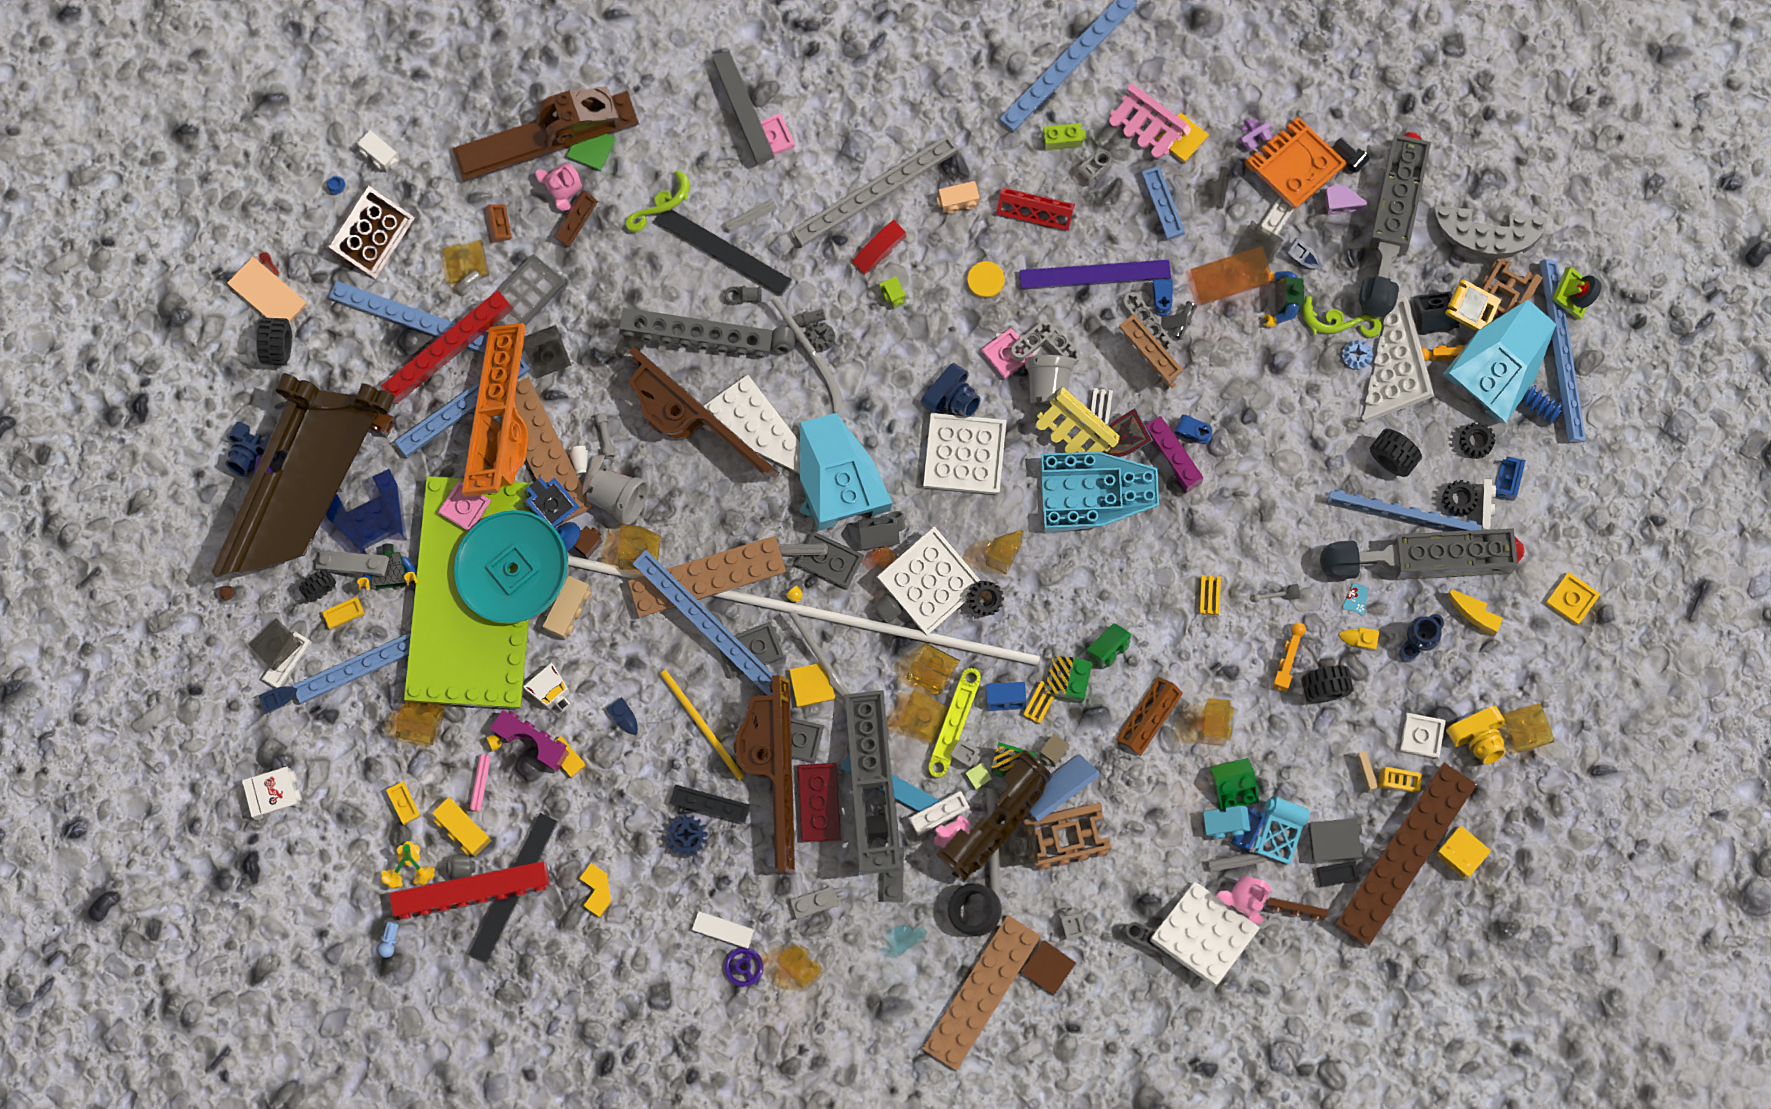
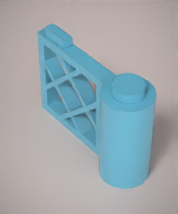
(1282, 813)

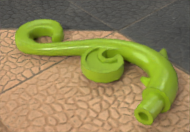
(662, 206)
(1334, 314)

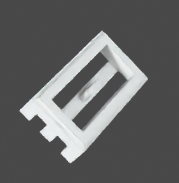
(1102, 392)

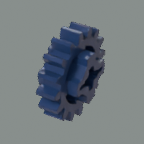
(677, 836)

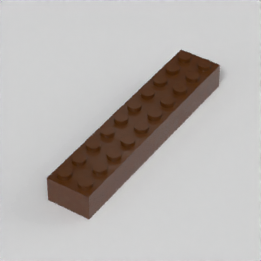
(1405, 855)

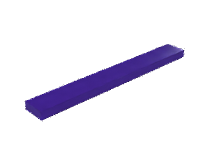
(1094, 274)

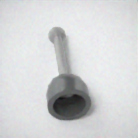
(1292, 592)

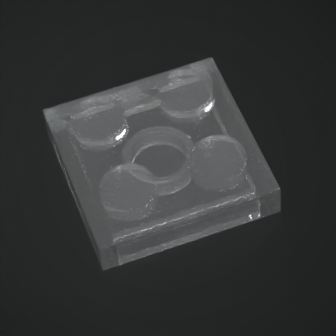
(906, 755)

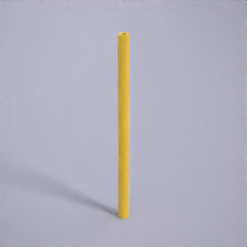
(702, 725)

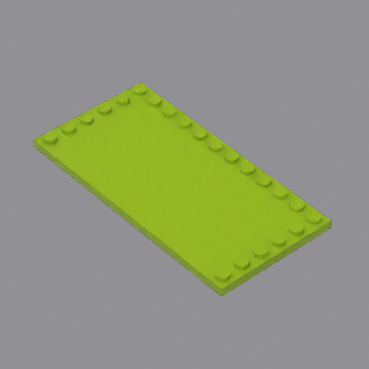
(452, 649)

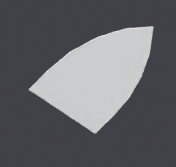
(592, 470)

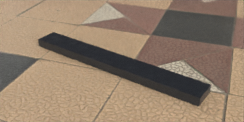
(724, 251)
(503, 909)

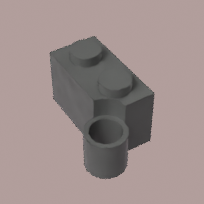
(881, 530)

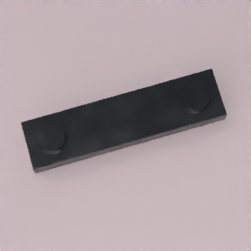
(710, 804)

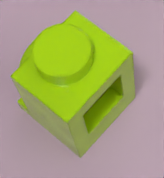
(893, 292)

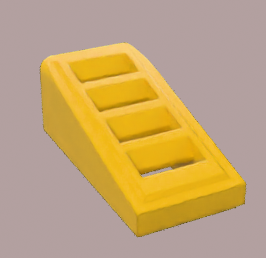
(1391, 772)

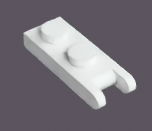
(1488, 508)

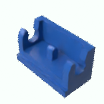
(1509, 478)
(1006, 696)
(1255, 821)

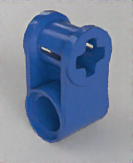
(1162, 295)
(1191, 428)

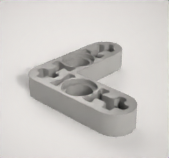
(1046, 338)

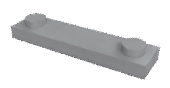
(352, 563)

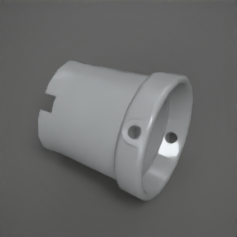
(1047, 377)
(618, 495)

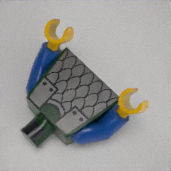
(1288, 297)
(398, 572)

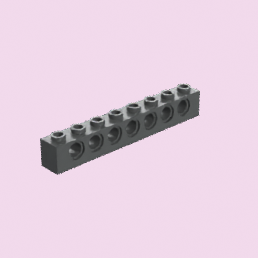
(704, 327)

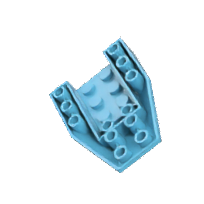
(1503, 359)
(838, 473)
(1094, 490)

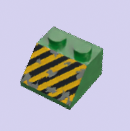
(1068, 678)
(1005, 758)

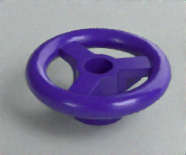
(751, 979)

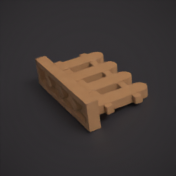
(1151, 349)

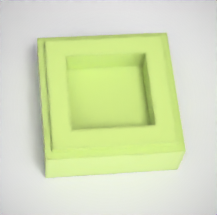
(979, 776)

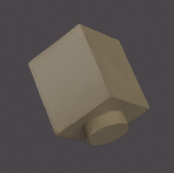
(1053, 750)

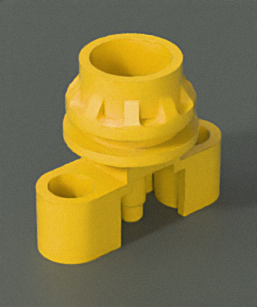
(1482, 733)

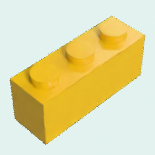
(461, 827)

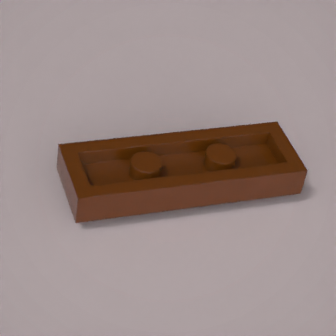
(575, 218)
(1296, 909)

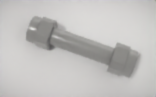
(602, 421)

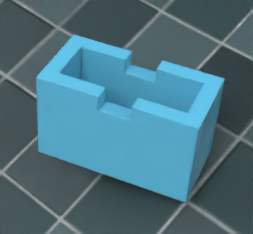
(1222, 823)

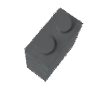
(1335, 841)

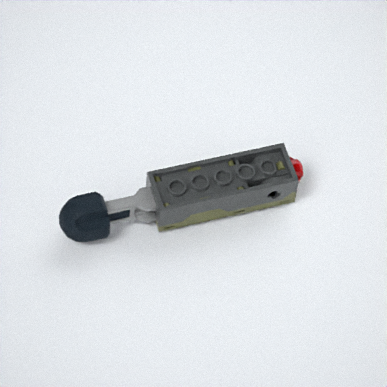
(1394, 218)
(1430, 555)

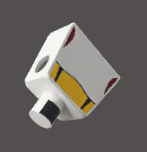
(549, 688)

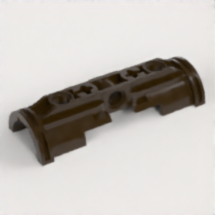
(971, 851)

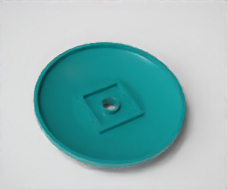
(494, 546)

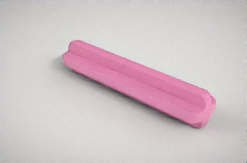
(480, 782)

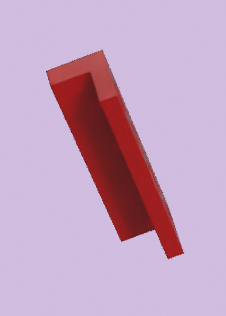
(1037, 202)

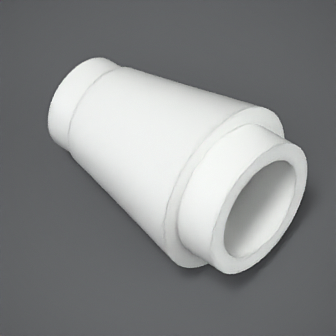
(579, 459)

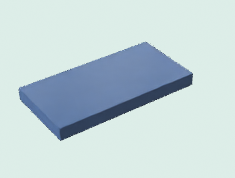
(1064, 785)

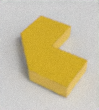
(601, 897)

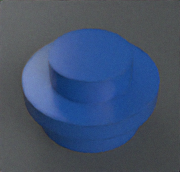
(336, 185)

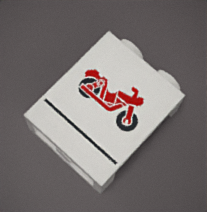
(271, 792)

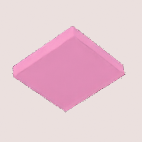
(777, 134)
(999, 354)
(464, 510)

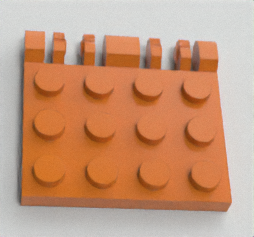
(1296, 164)

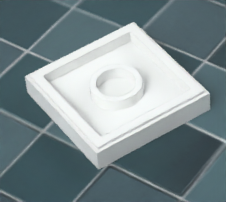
(1422, 735)

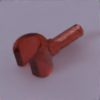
(264, 258)

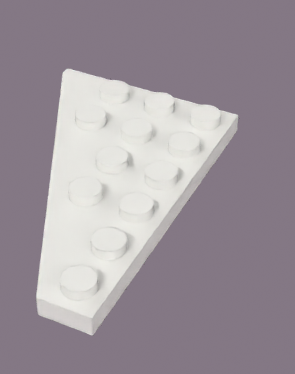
(1400, 367)
(756, 423)

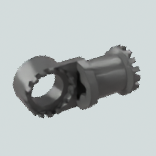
(745, 294)

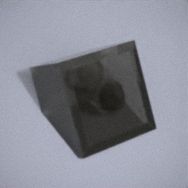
(546, 351)

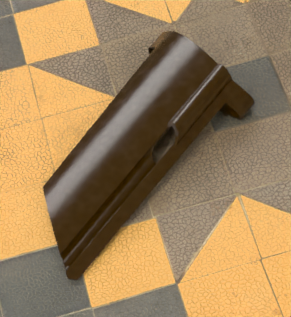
(289, 505)

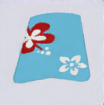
(1356, 599)

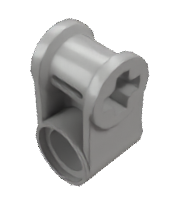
(1093, 169)

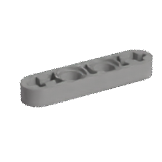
(1150, 321)

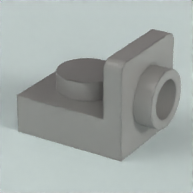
(965, 754)
(1072, 923)

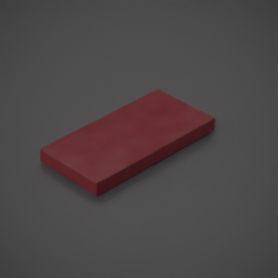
(819, 802)

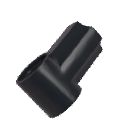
(1354, 157)

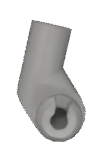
(463, 286)

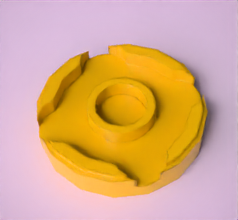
(986, 279)

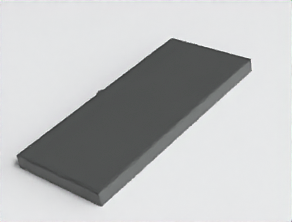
(1174, 321)

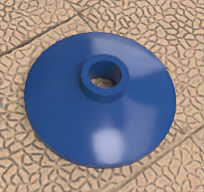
(569, 533)

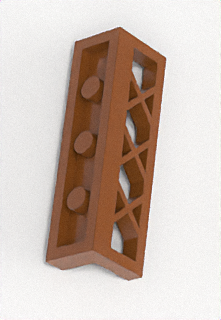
(1152, 716)

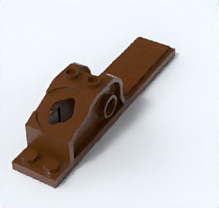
(560, 123)
(672, 400)
(773, 740)

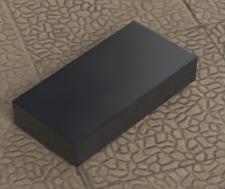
(1337, 874)

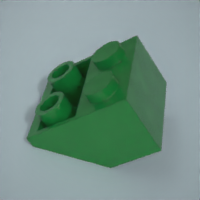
(1109, 645)
(1235, 784)

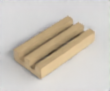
(1367, 771)

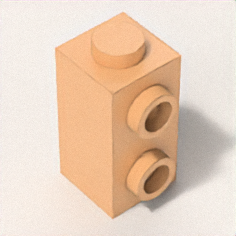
(958, 197)

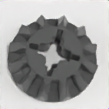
(829, 336)

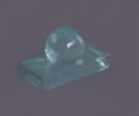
(906, 938)

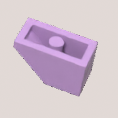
(1343, 200)

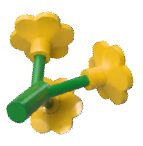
(408, 855)

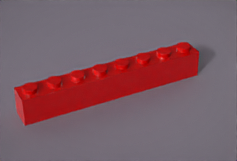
(447, 346)
(470, 889)

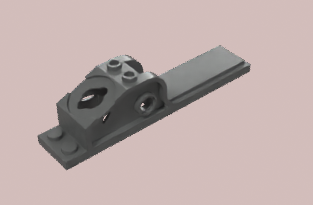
(872, 770)

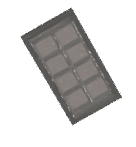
(529, 290)

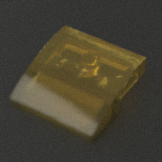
(464, 260)
(1528, 728)

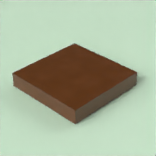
(1049, 967)

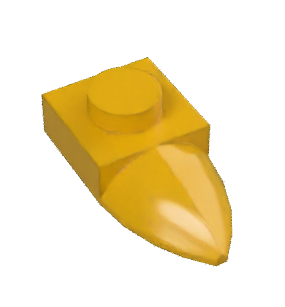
(1361, 638)

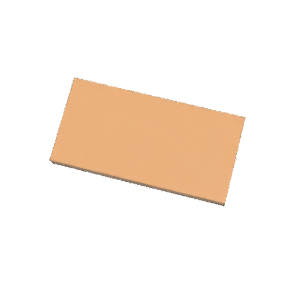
(266, 291)

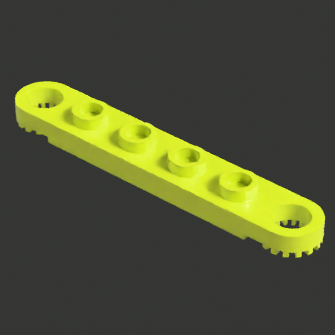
(954, 722)

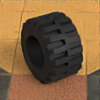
(274, 341)
(1395, 452)
(1327, 684)

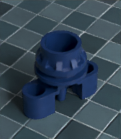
(953, 392)
(245, 449)
(1422, 635)

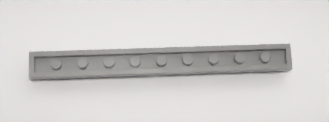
(875, 190)

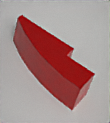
(879, 247)

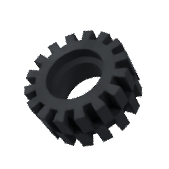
(1472, 450)
(1455, 508)
(317, 585)
(974, 594)

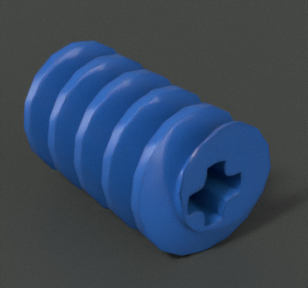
(1542, 404)

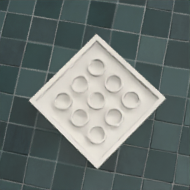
(964, 453)
(929, 580)
(1205, 934)

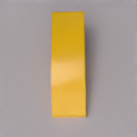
(1475, 612)

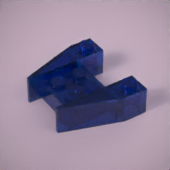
(373, 519)

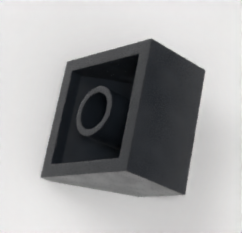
(1431, 312)

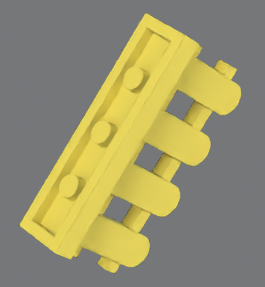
(1078, 412)

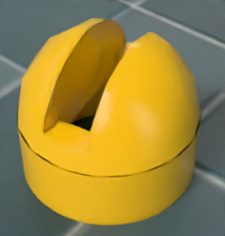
(795, 594)
(493, 742)

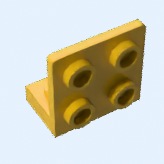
(1463, 853)

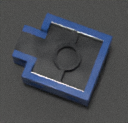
(550, 501)

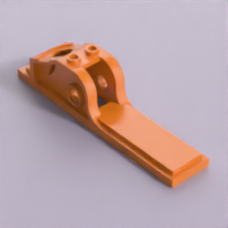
(503, 447)

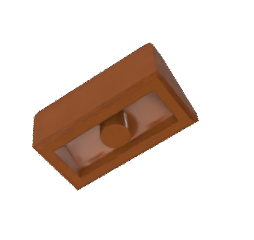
(497, 223)

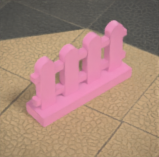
(1157, 124)

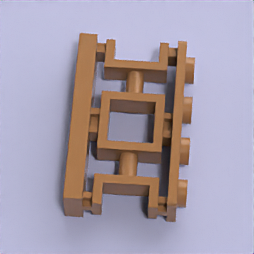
(1507, 289)
(1063, 819)

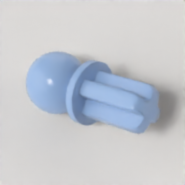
(386, 948)

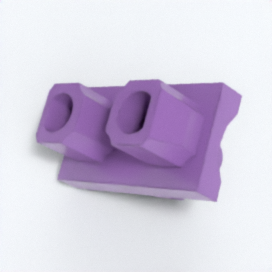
(1248, 139)

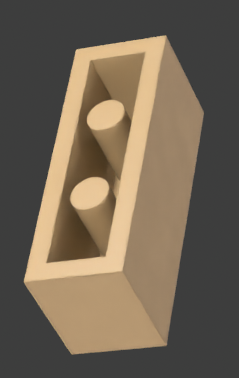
(567, 608)

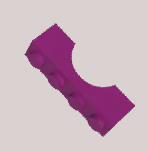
(1180, 462)
(549, 752)

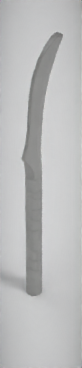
(819, 361)
(834, 679)

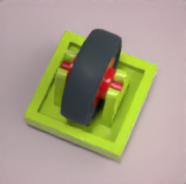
(1576, 292)

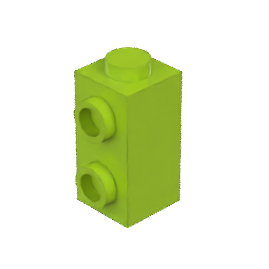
(1063, 136)

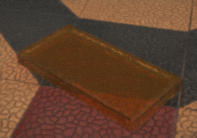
(1231, 275)

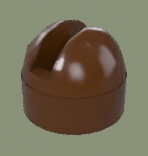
(226, 592)

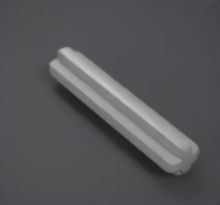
(750, 215)
(803, 549)
(1236, 861)

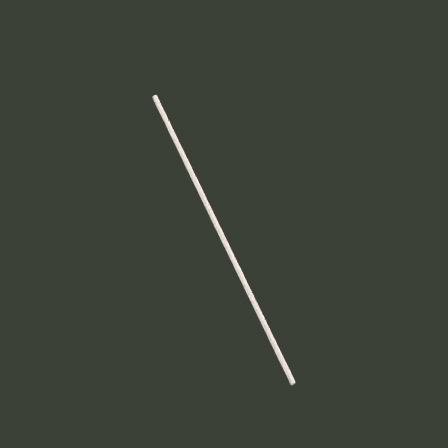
(831, 616)

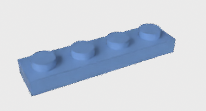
(1163, 203)

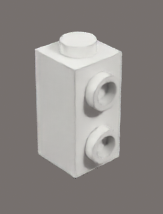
(382, 155)

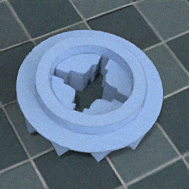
(1350, 358)

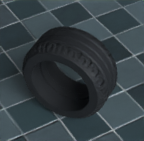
(957, 900)

